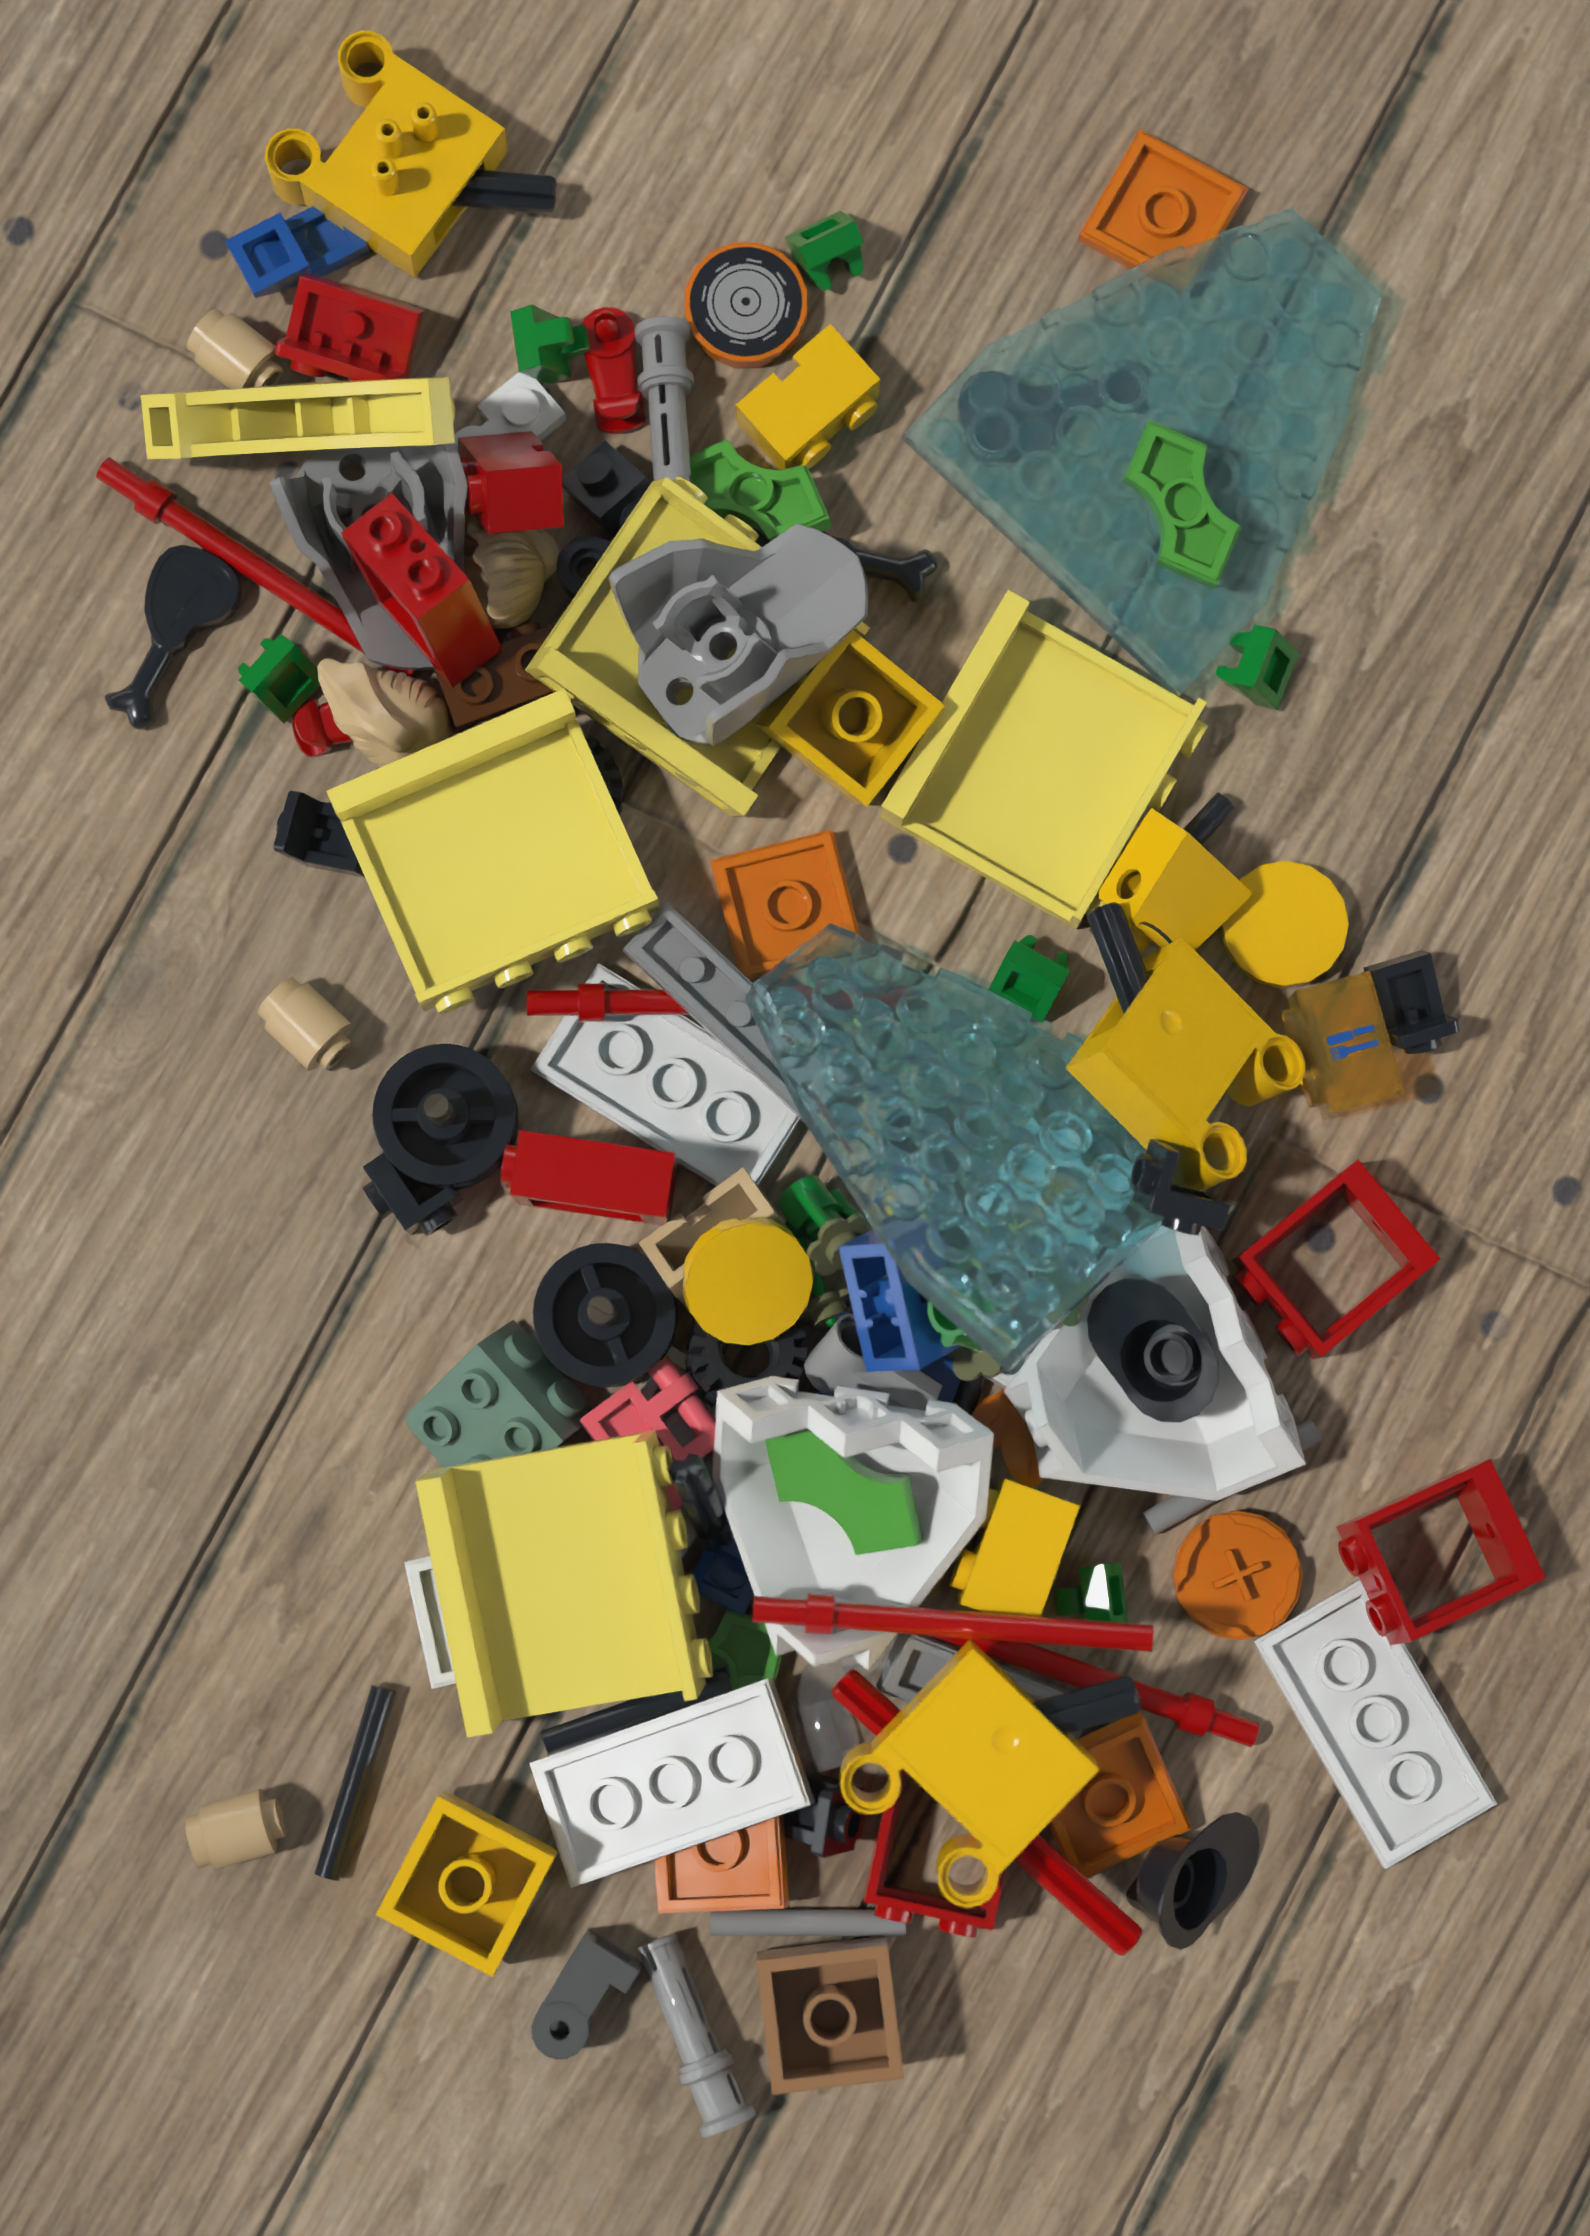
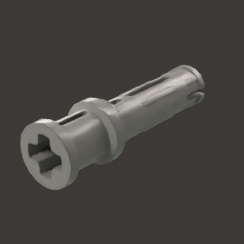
(666, 386)
(705, 2064)

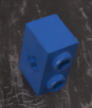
(888, 1309)

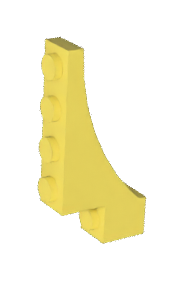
(299, 417)

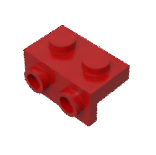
(349, 332)

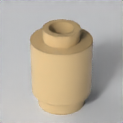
(234, 352)
(306, 1024)
(235, 1830)

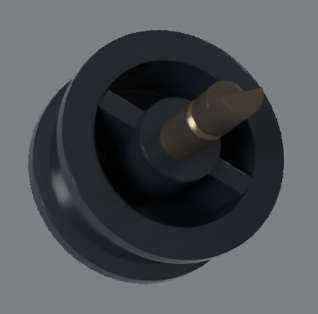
(445, 1116)
(604, 1315)

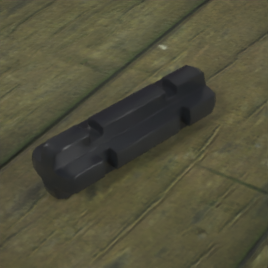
(701, 1502)

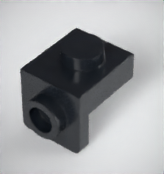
(606, 487)
(314, 836)
(1412, 1002)
(392, 1194)
(1181, 1206)
(829, 1822)

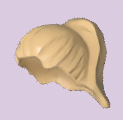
(508, 570)
(383, 710)

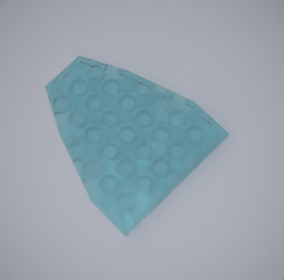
(1220, 341)
(955, 1135)

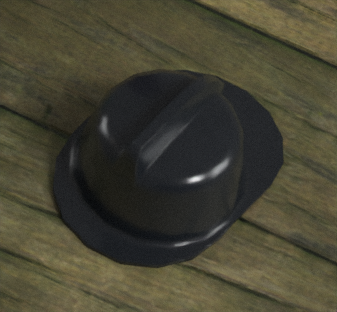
(1153, 1349)
(1195, 1879)

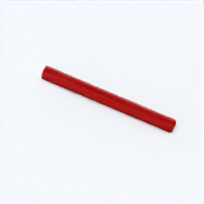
(1037, 1858)

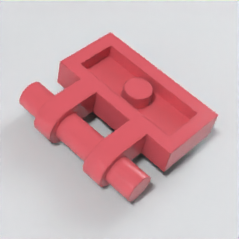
(631, 1413)

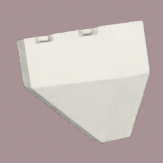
(1097, 1436)
(803, 1550)

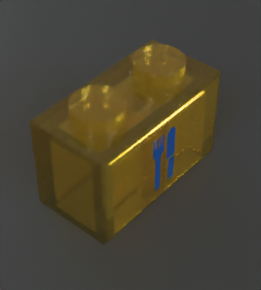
(1343, 1046)

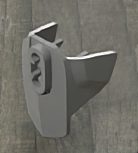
(324, 503)
(705, 598)

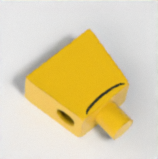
(1171, 886)

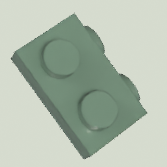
(498, 1403)

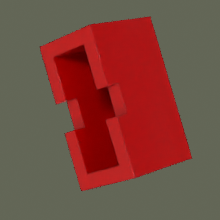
(512, 482)

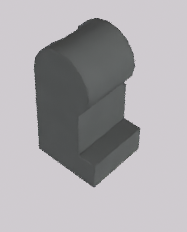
(567, 2011)

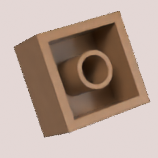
(829, 2015)

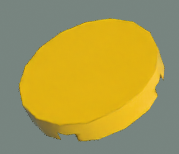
(1288, 925)
(747, 1280)

